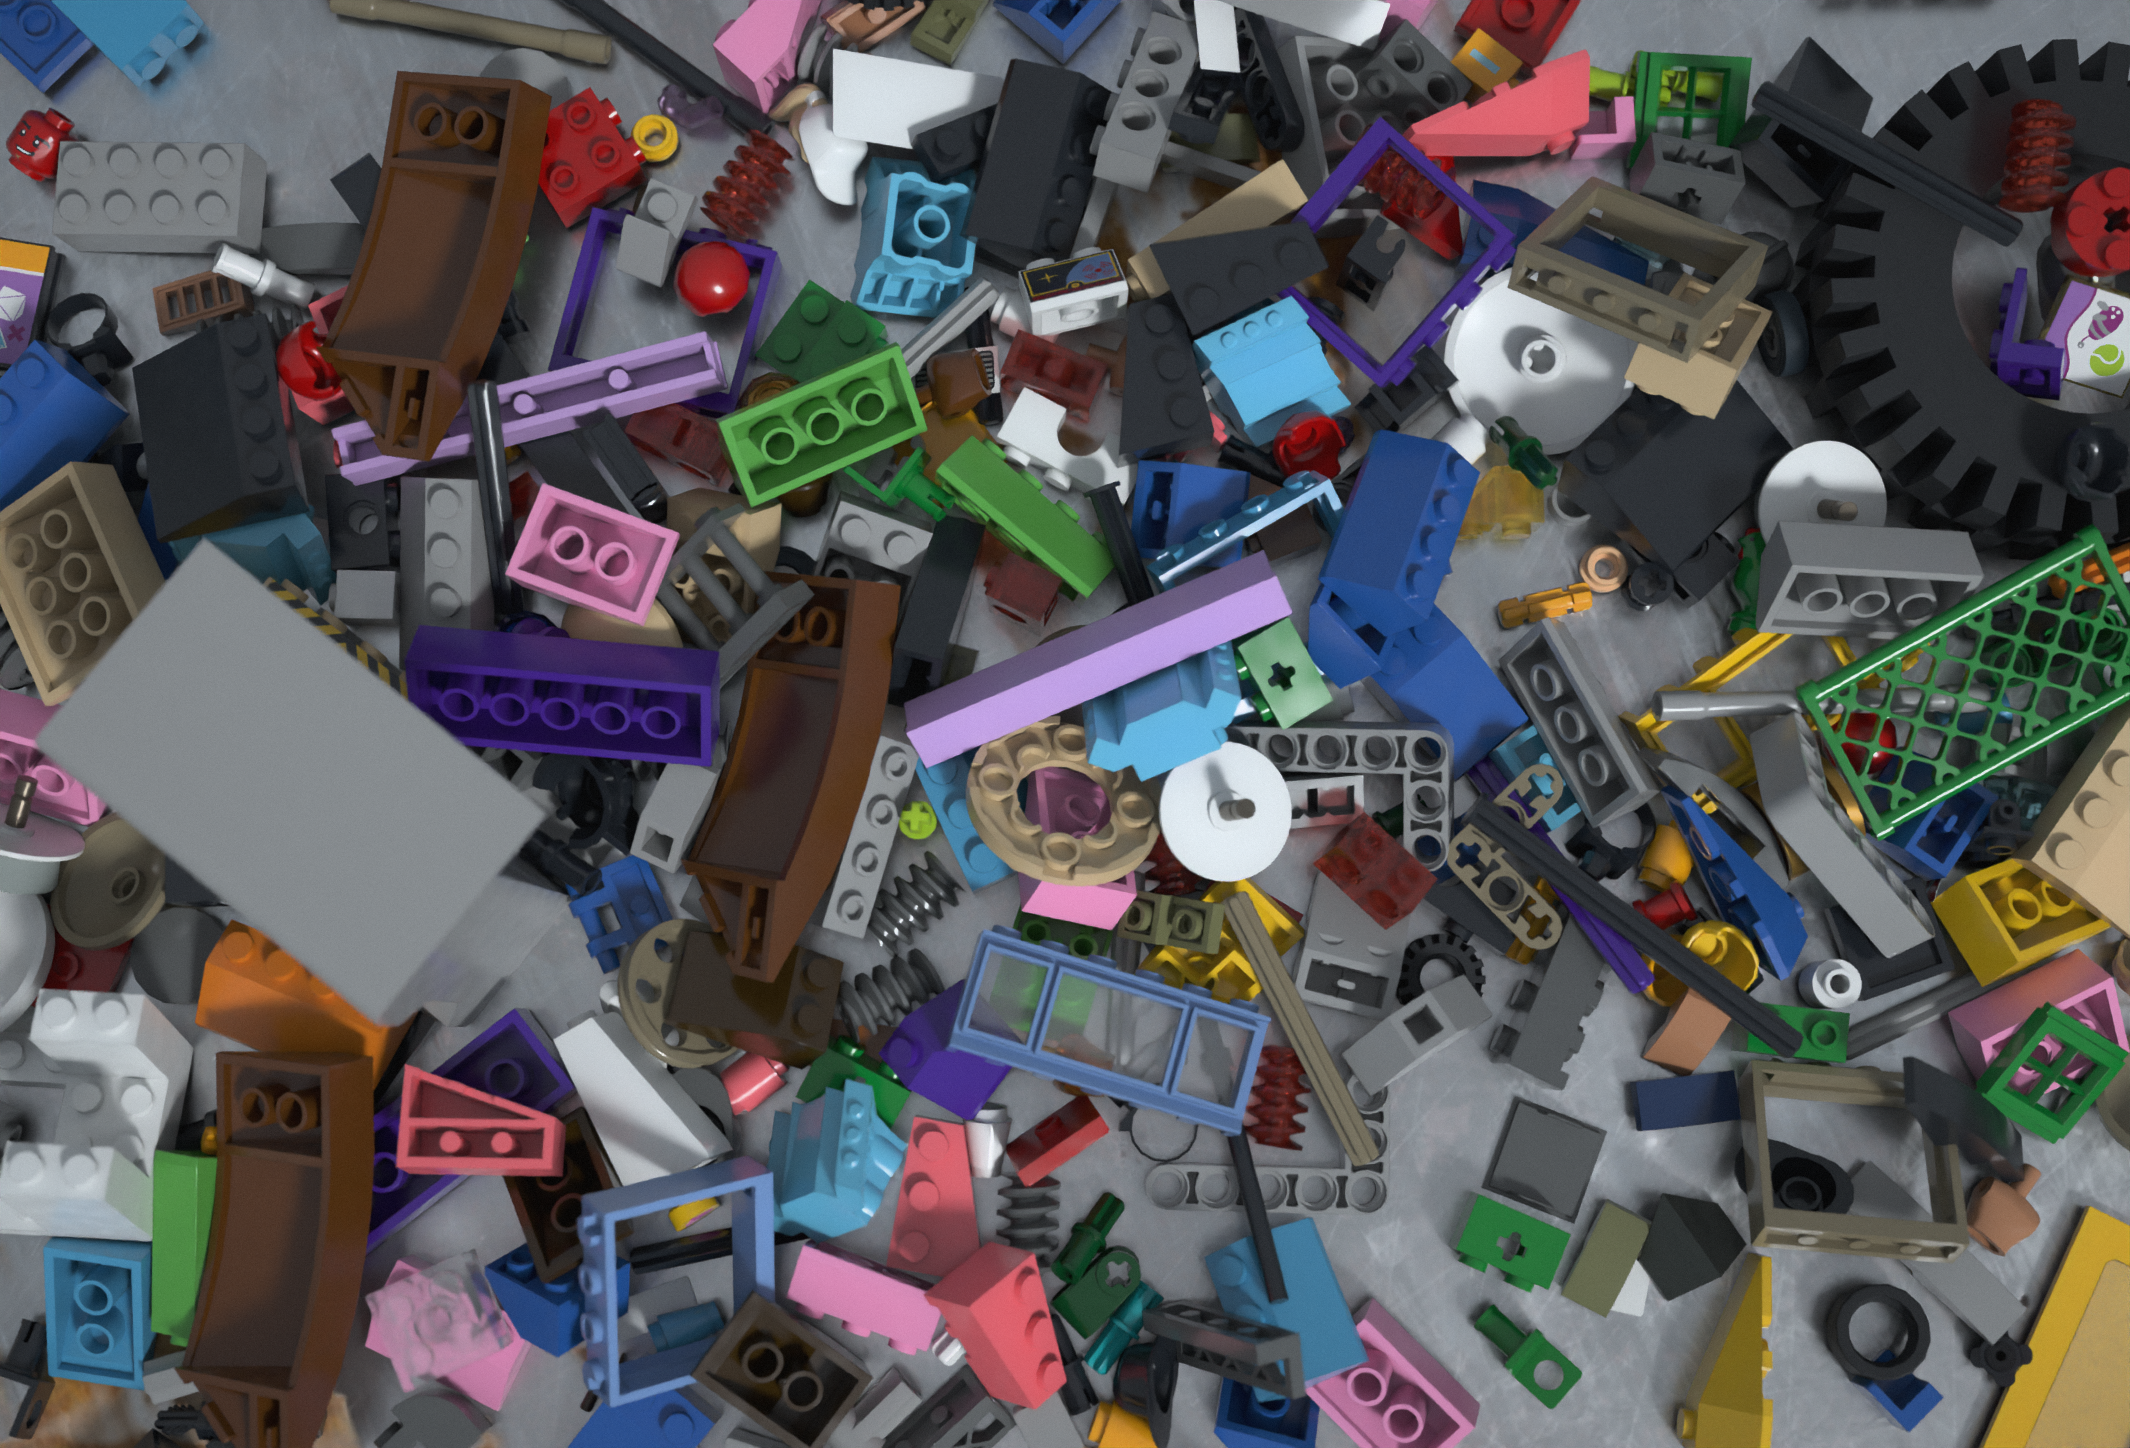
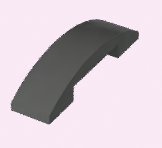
(312, 247)
(1756, 835)

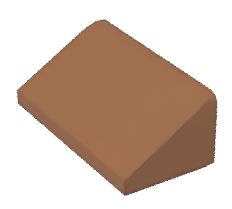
(865, 25)

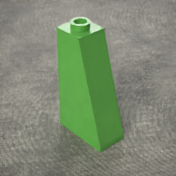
(181, 1237)

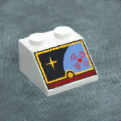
(1073, 292)

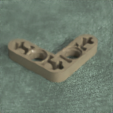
(1491, 850)

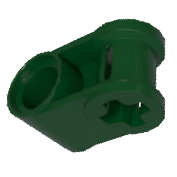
(1096, 1296)

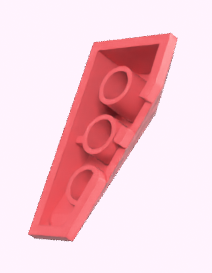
(1516, 121)

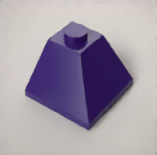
(949, 1079)

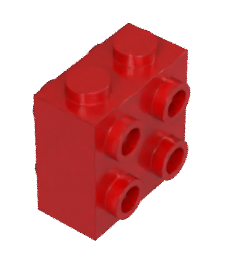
(587, 158)

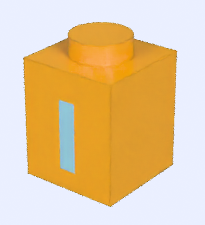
(1486, 65)

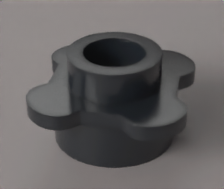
(2005, 1370)

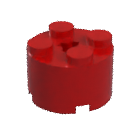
(2078, 225)

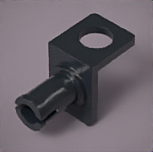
(21, 1367)

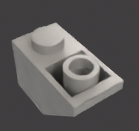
(674, 815)

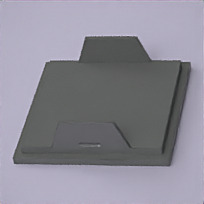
(1544, 1159)

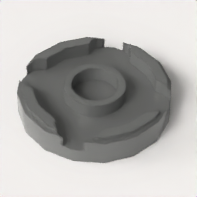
(172, 954)

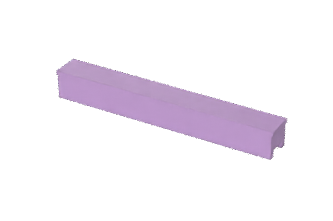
(558, 403)
(1095, 659)

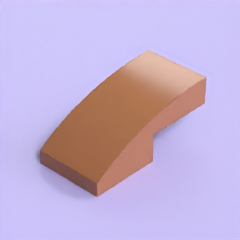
(1687, 1034)

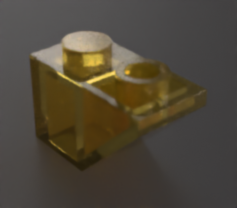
(1504, 504)

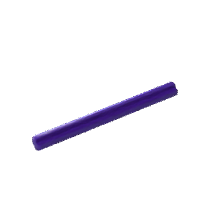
(1613, 948)

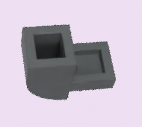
(435, 1420)

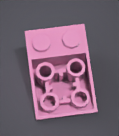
(763, 48)

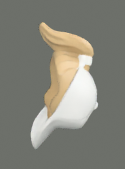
(830, 158)

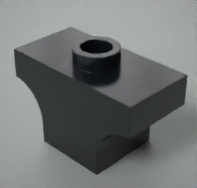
(1397, 406)
(1469, 916)

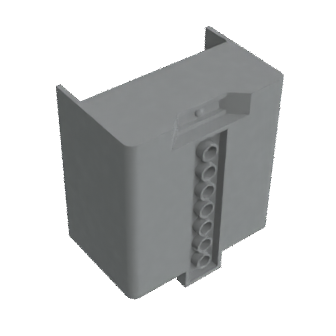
(314, 797)

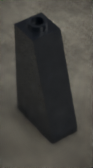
(936, 609)

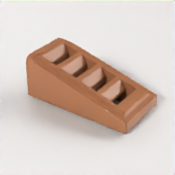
(240, 301)

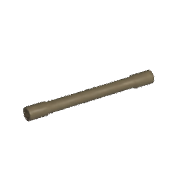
(568, 42)

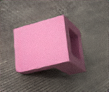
(1608, 132)

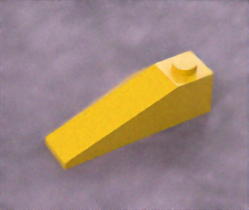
(1726, 1394)

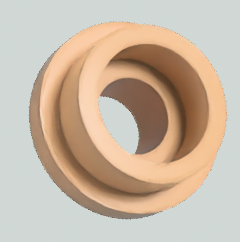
(1613, 558)

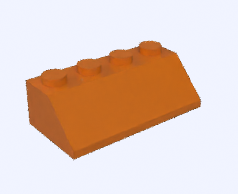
(274, 1003)

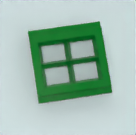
(1648, 89)
(2076, 1038)

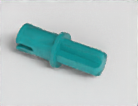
(1122, 1328)

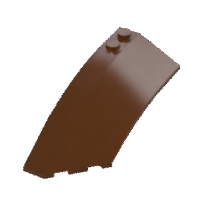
(437, 253)
(795, 768)
(283, 1242)

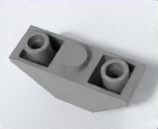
(1415, 1033)

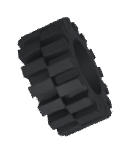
(1437, 947)

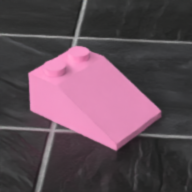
(592, 555)
(1074, 806)

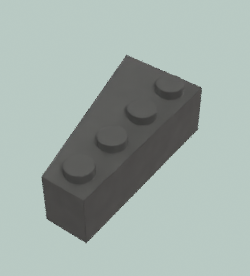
(1551, 1007)

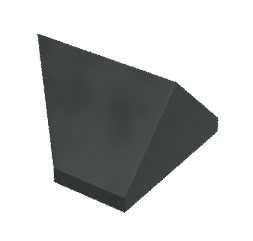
(1688, 1245)

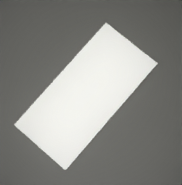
(897, 99)

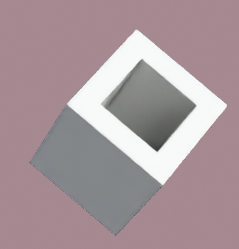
(366, 598)

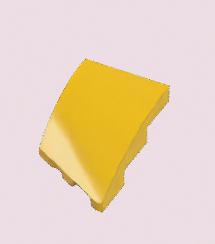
(1229, 971)

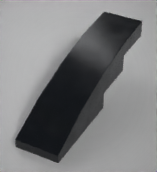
(1961, 1116)

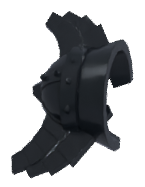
(594, 796)

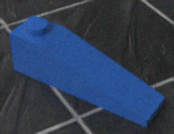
(1522, 215)
(1741, 888)

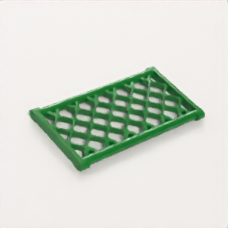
(1811, 693)

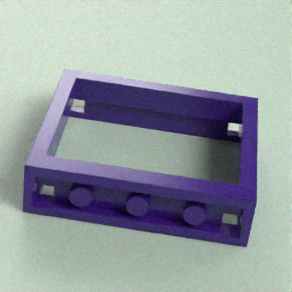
(608, 225)
(1461, 294)

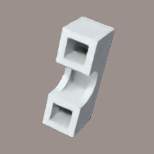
(1032, 439)

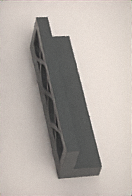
(1238, 1338)
(950, 1418)

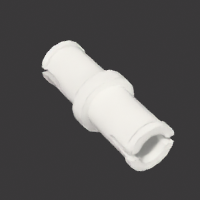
(262, 277)

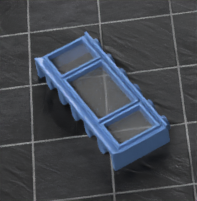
(1108, 1030)

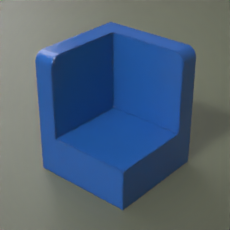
(1902, 1400)

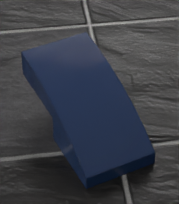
(1685, 1100)

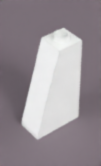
(635, 1102)

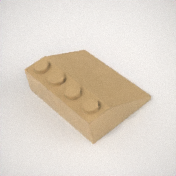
(73, 574)
(2085, 827)

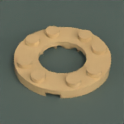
(1059, 856)

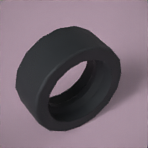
(1917, 1330)

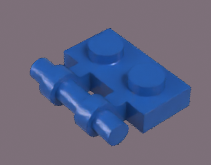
(635, 902)

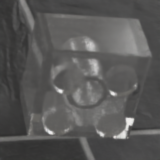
(439, 1320)

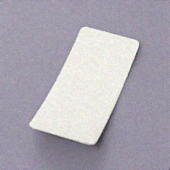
(656, 1301)

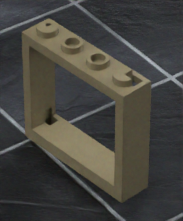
(1624, 304)
(1842, 1233)

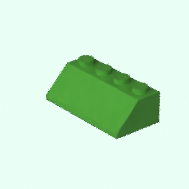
(820, 425)
(1025, 518)

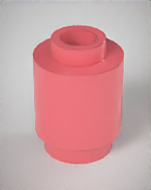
(752, 1081)

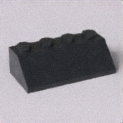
(1036, 164)

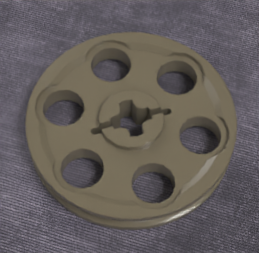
(647, 1018)

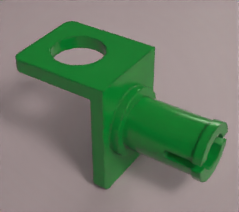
(912, 484)
(1525, 1353)

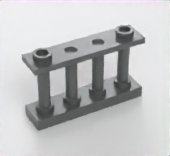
(747, 630)

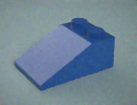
(1444, 681)
(659, 1421)

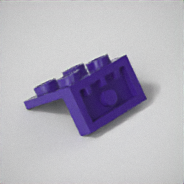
(2031, 367)

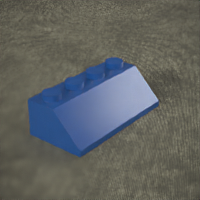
(49, 417)
(1399, 529)

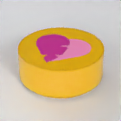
(690, 1213)

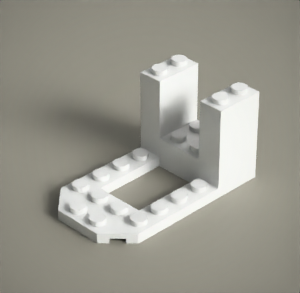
(120, 1103)

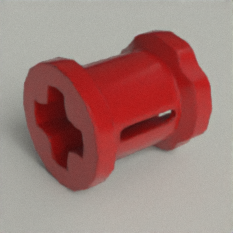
(1667, 907)

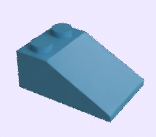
(134, 33)
(98, 1310)

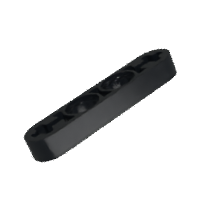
(1279, 118)

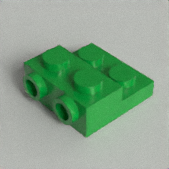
(820, 335)

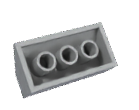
(442, 558)
(1861, 579)
(1578, 723)

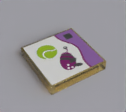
(2095, 332)

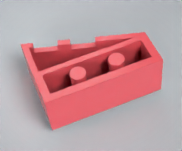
(472, 1133)
(936, 1202)
(1003, 1323)

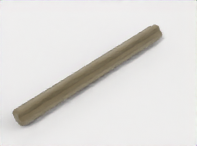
(1300, 1029)

